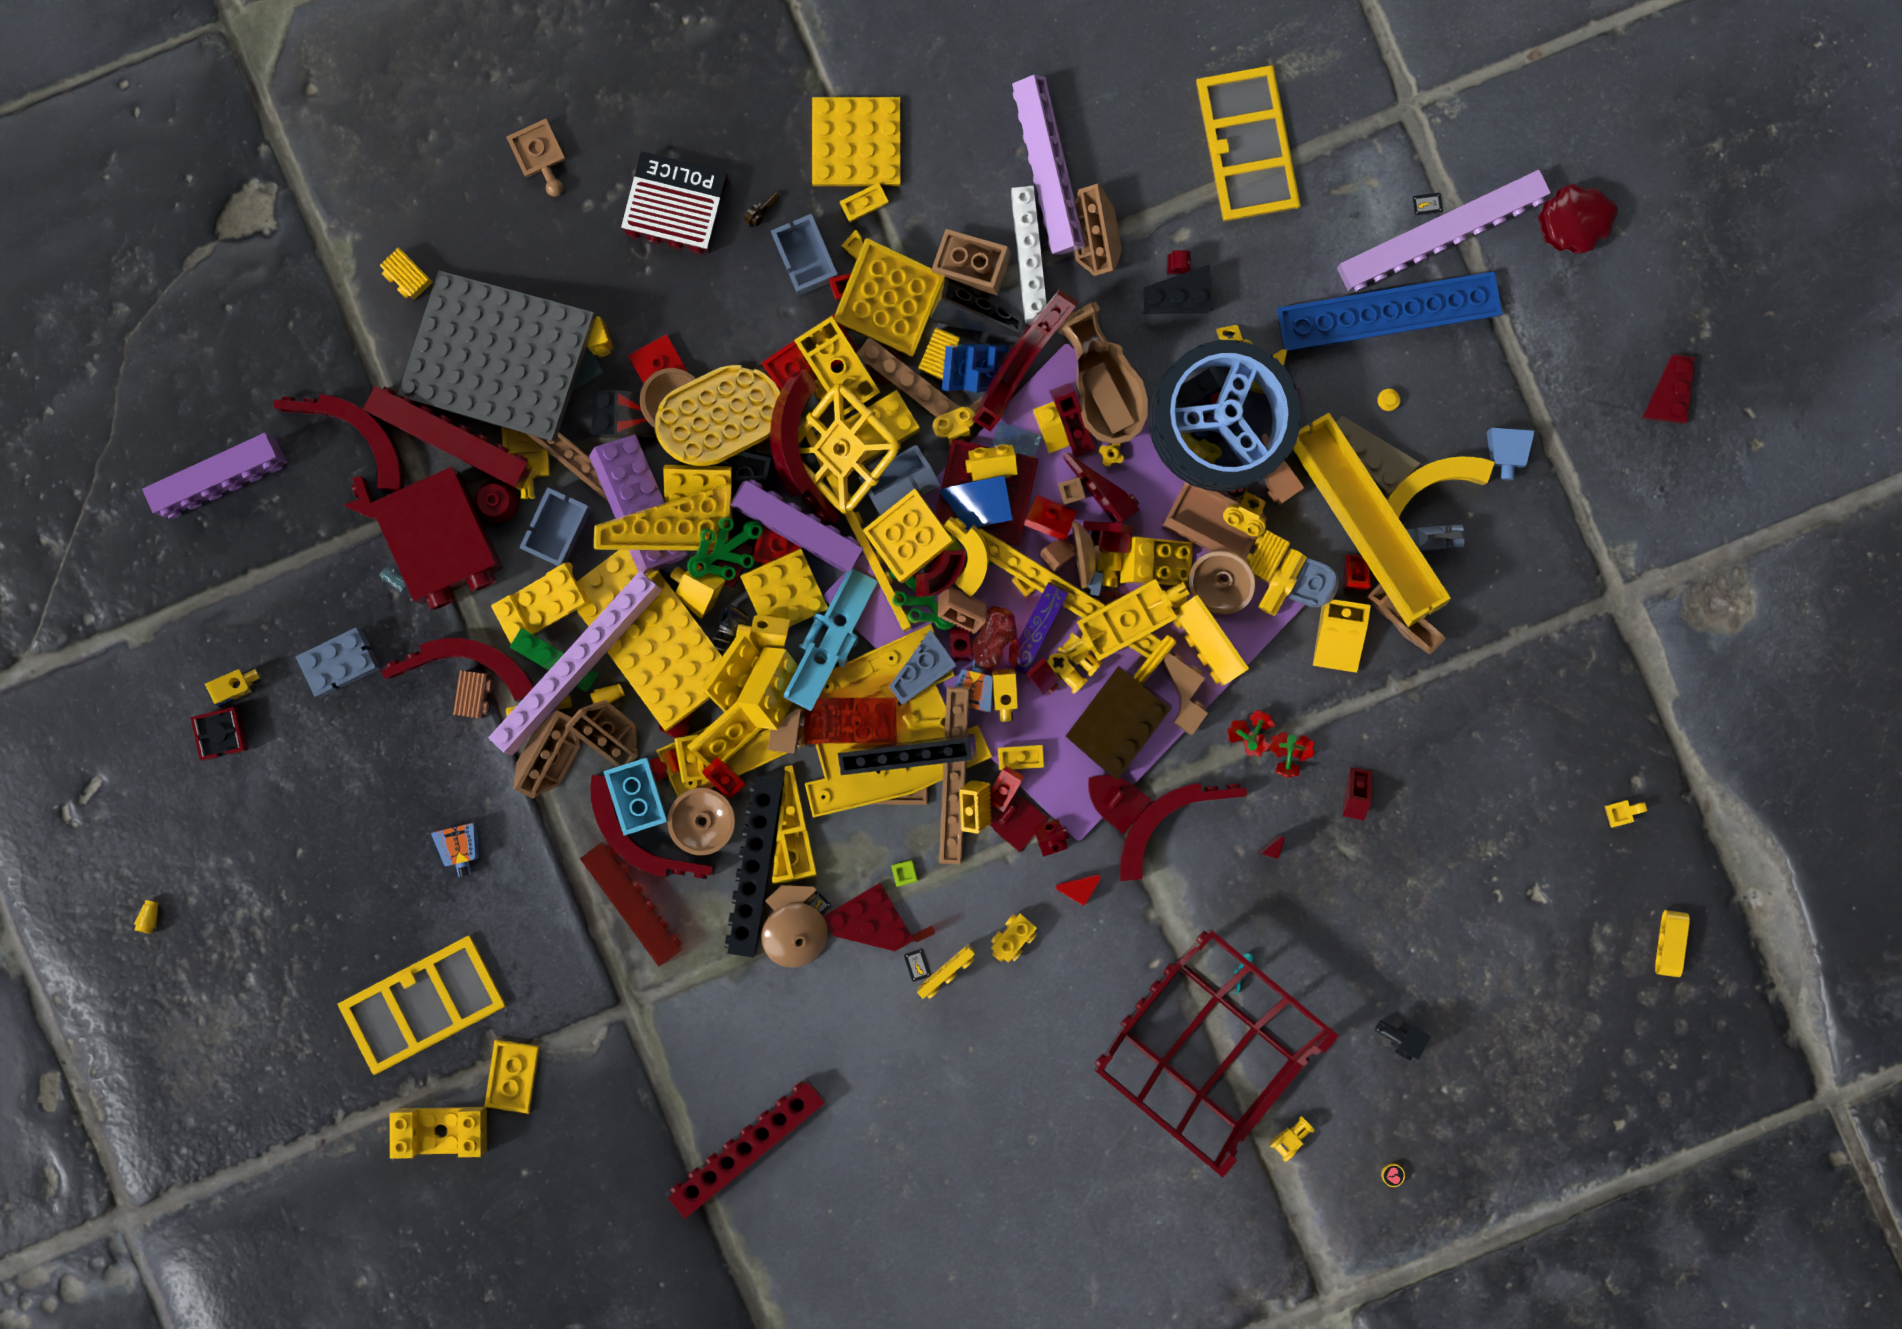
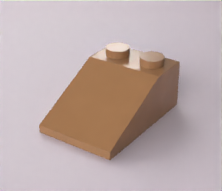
(972, 261)

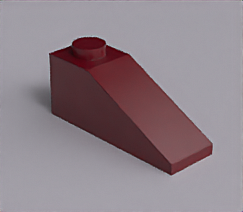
(1071, 417)
(1043, 677)

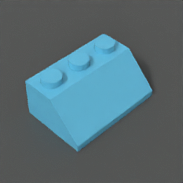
(635, 796)

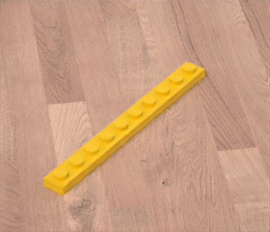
(873, 557)
(1039, 576)

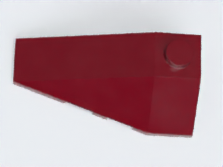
(1110, 497)

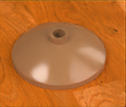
(658, 387)
(1085, 553)
(1222, 594)
(685, 826)
(793, 923)

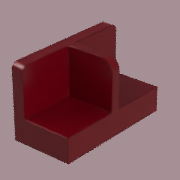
(1110, 536)

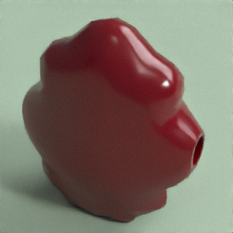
(1577, 218)

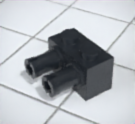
(1406, 1039)

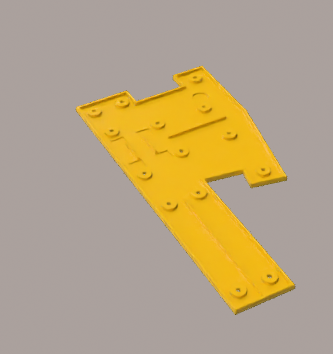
(860, 678)

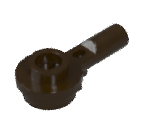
(755, 214)

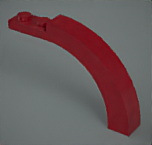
(1020, 358)
(384, 449)
(786, 449)
(502, 664)
(1137, 837)
(628, 848)

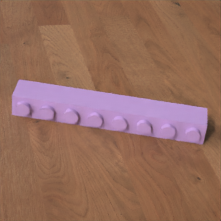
(1048, 165)

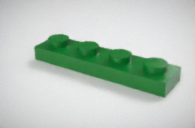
(545, 654)

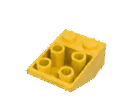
(1159, 559)
(1341, 635)

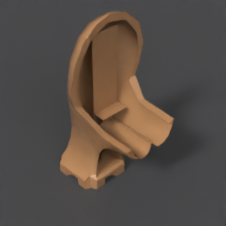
(1108, 387)

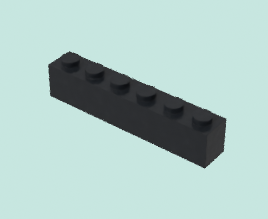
(907, 754)

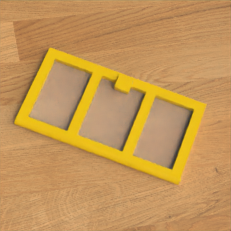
(1248, 143)
(421, 1005)

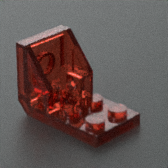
(851, 721)

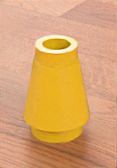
(609, 693)
(147, 918)

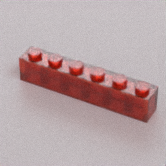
(631, 903)

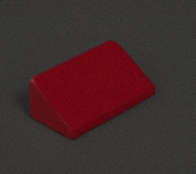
(1273, 847)

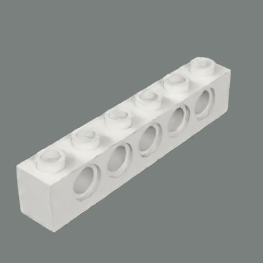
(1028, 251)

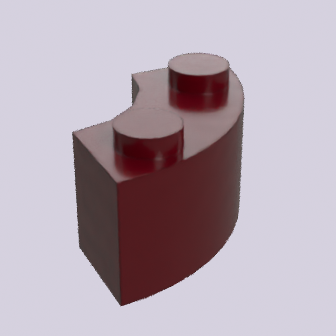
(941, 574)

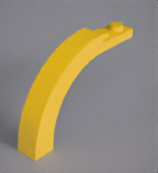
(1454, 468)

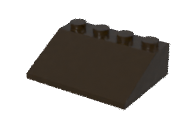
(1118, 722)

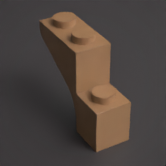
(1420, 633)
(1186, 682)

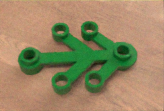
(722, 549)
(927, 601)

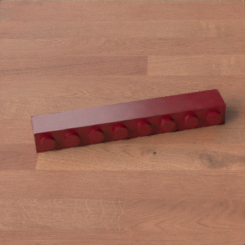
(448, 438)

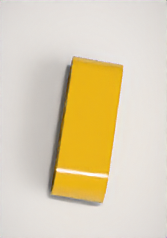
(1672, 943)

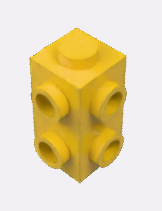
(992, 462)
(1008, 944)

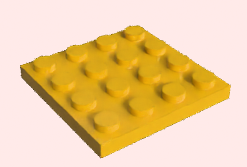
(855, 141)
(888, 297)

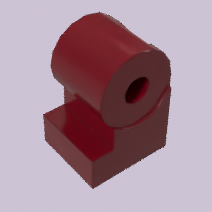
(1178, 262)
(960, 644)

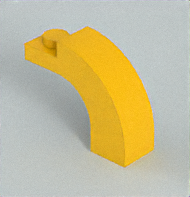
(977, 552)

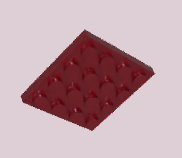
(1018, 489)

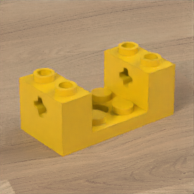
(824, 345)
(415, 1131)

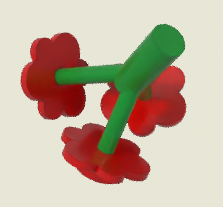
(1254, 743)
(1287, 746)

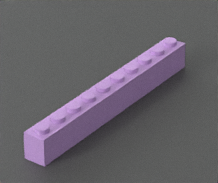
(1443, 230)
(575, 663)

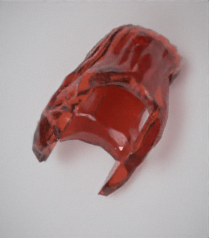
(994, 635)

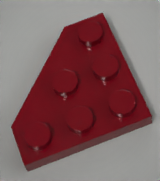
(870, 921)

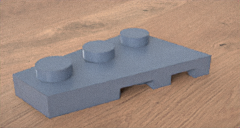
(923, 668)

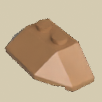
(1099, 231)
(606, 732)
(546, 756)

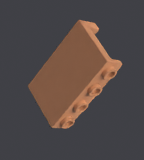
(1199, 519)

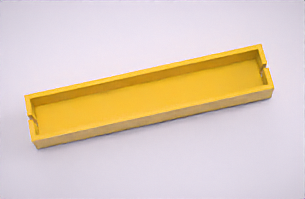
(1369, 520)

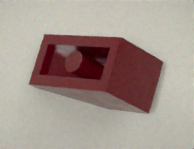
(1357, 794)

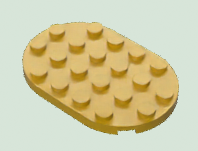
(716, 415)

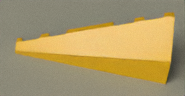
(793, 848)

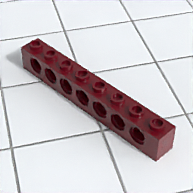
(687, 1204)

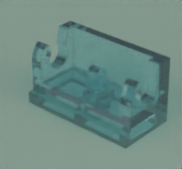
(1023, 441)

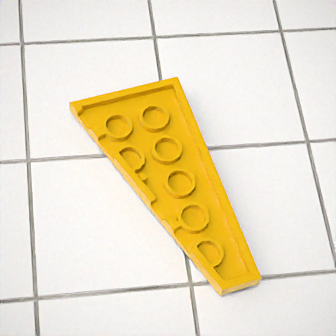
(668, 525)

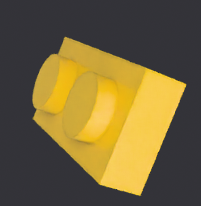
(864, 202)
(1021, 757)
(689, 764)

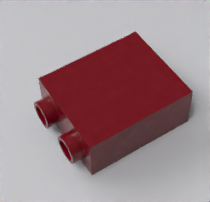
(437, 538)

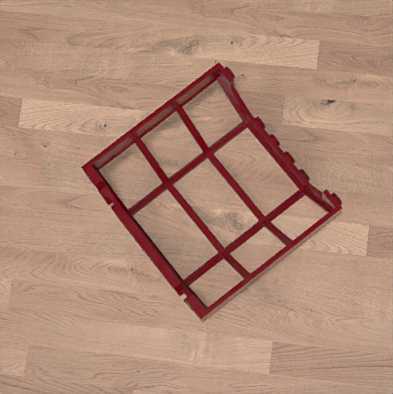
(1226, 1157)

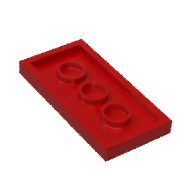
(791, 360)

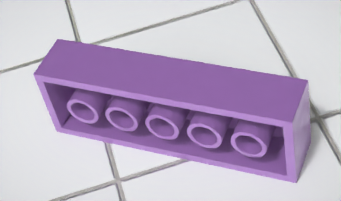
(215, 476)
(631, 489)
(796, 526)

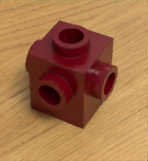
(1051, 837)

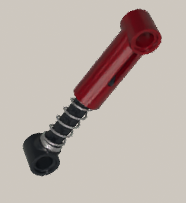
(729, 619)

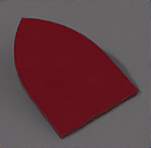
(1116, 800)
(1016, 822)

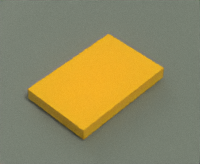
(724, 736)
(512, 1076)

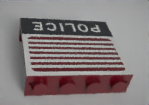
(673, 202)

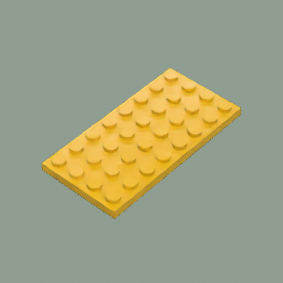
(662, 650)

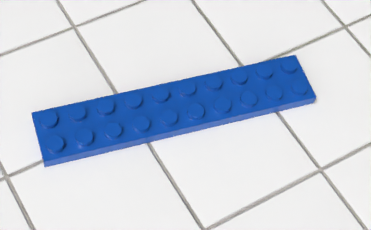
(1389, 311)

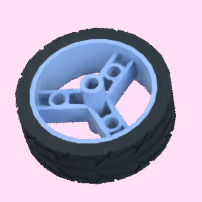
(1247, 364)

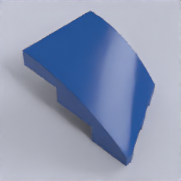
(971, 366)
(980, 502)

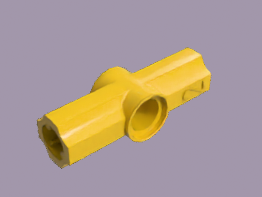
(1282, 582)

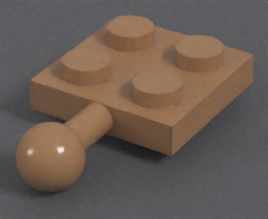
(537, 152)

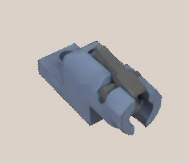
(1437, 537)

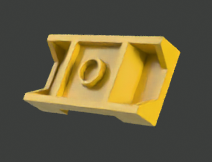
(540, 602)

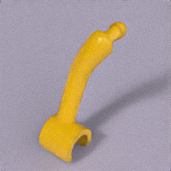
(923, 723)

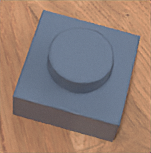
(1095, 584)

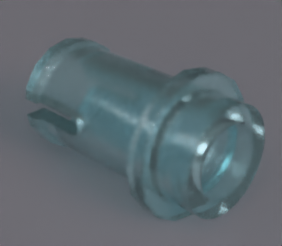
(392, 578)

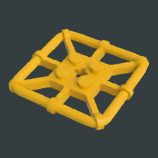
(855, 447)

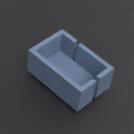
(804, 255)
(903, 474)
(557, 527)
(338, 662)

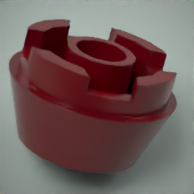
(496, 502)

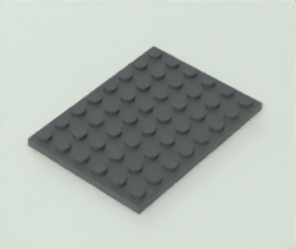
(497, 355)

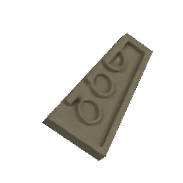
(1383, 461)

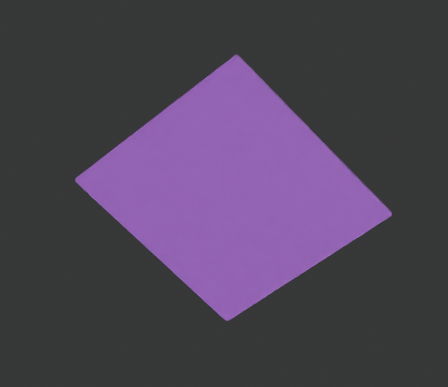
(1047, 718)

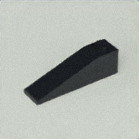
(965, 309)

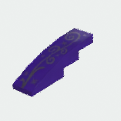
(1039, 625)

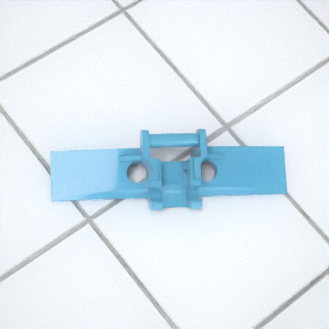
(848, 602)

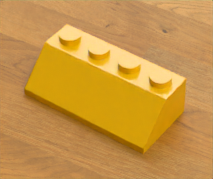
(1209, 640)

